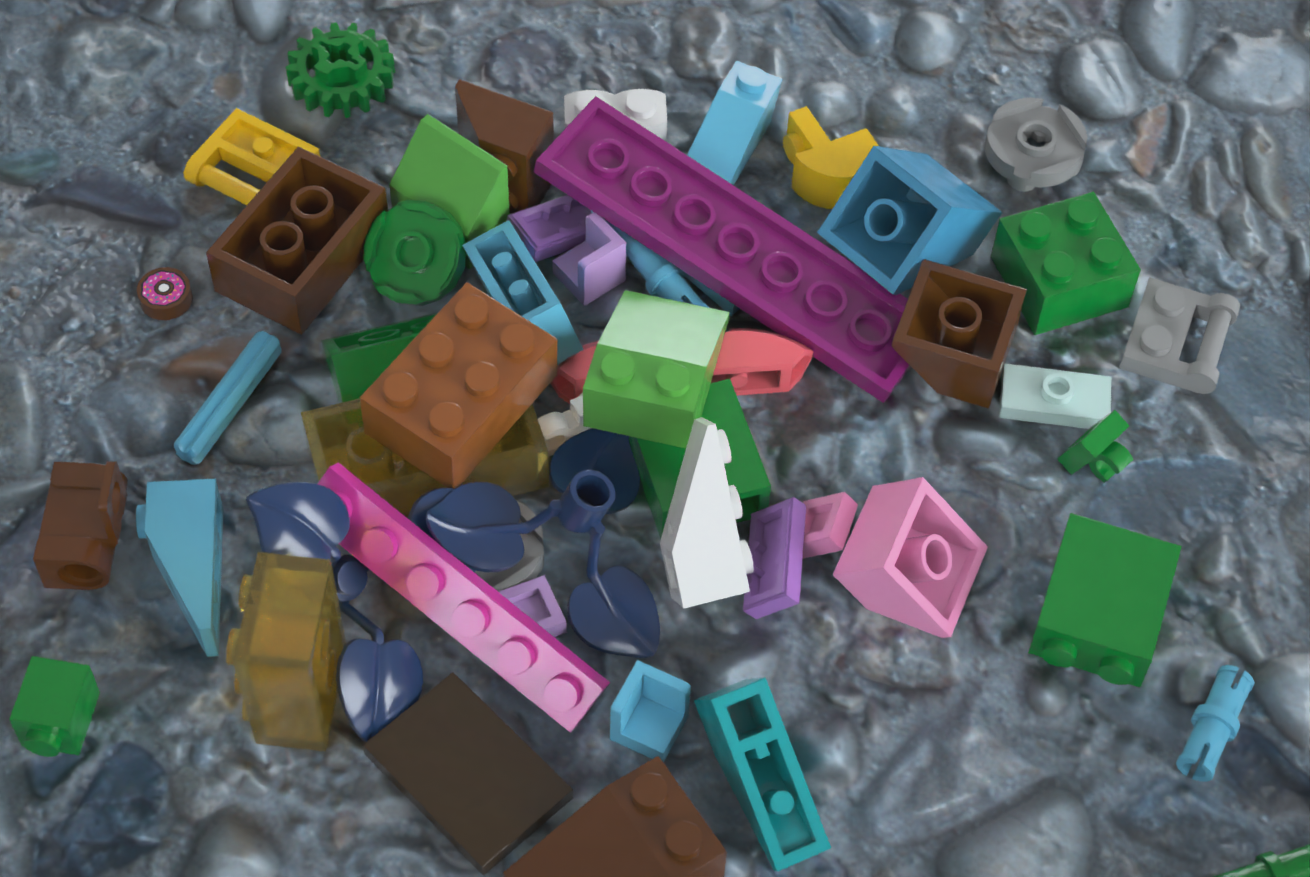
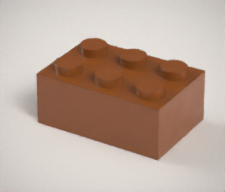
(459, 386)

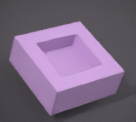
(538, 603)

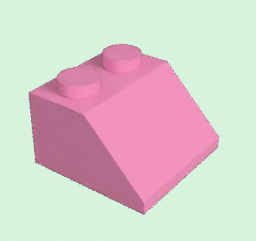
(911, 557)

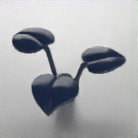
(596, 479)
(372, 675)

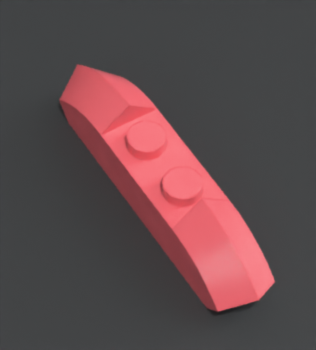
(749, 357)

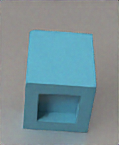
(649, 711)

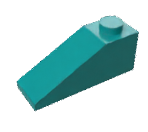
(763, 770)

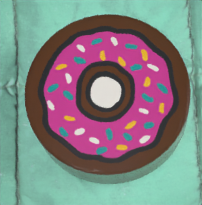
(164, 293)

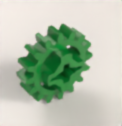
(340, 70)

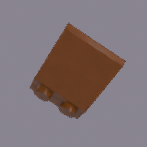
(629, 830)

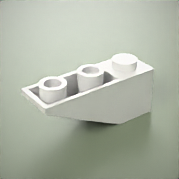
(700, 533)

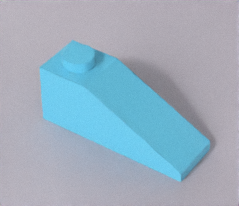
(736, 121)
(186, 544)

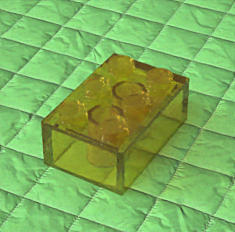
(288, 650)

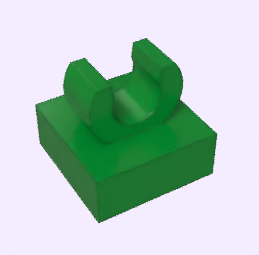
(1099, 449)

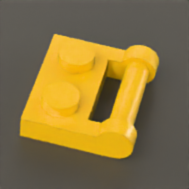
(247, 146)

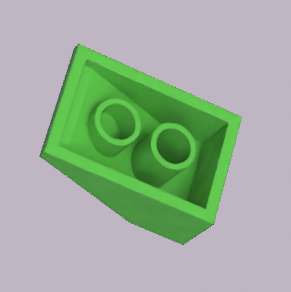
(653, 368)

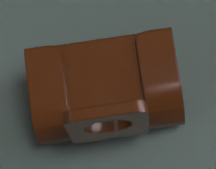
(80, 525)

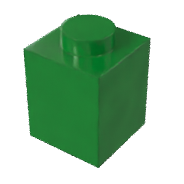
(54, 706)

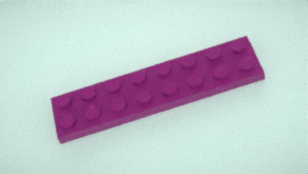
(729, 243)

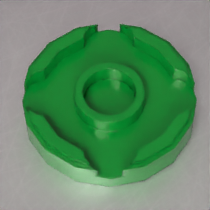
(415, 252)

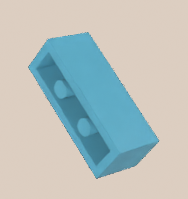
(519, 284)

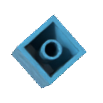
(903, 212)

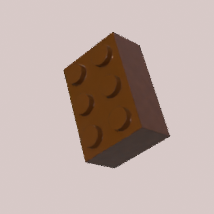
(296, 240)

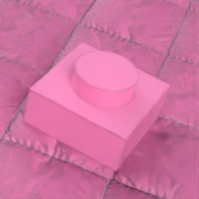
(827, 523)

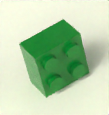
(1066, 261)

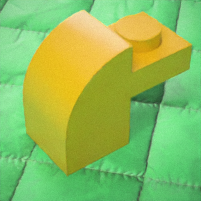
(820, 165)

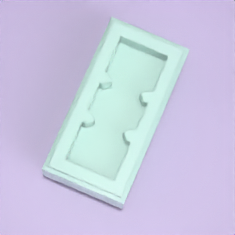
(1054, 396)

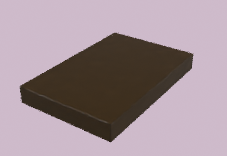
(468, 773)

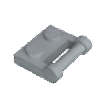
(1162, 330)

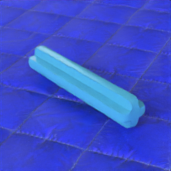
(227, 398)

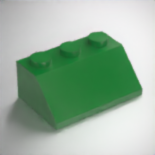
(363, 356)

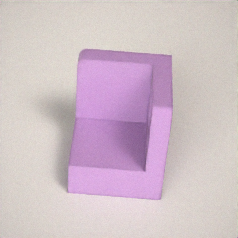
(594, 264)

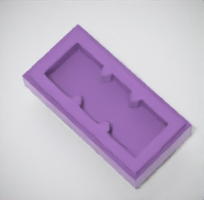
(551, 226)
(777, 558)

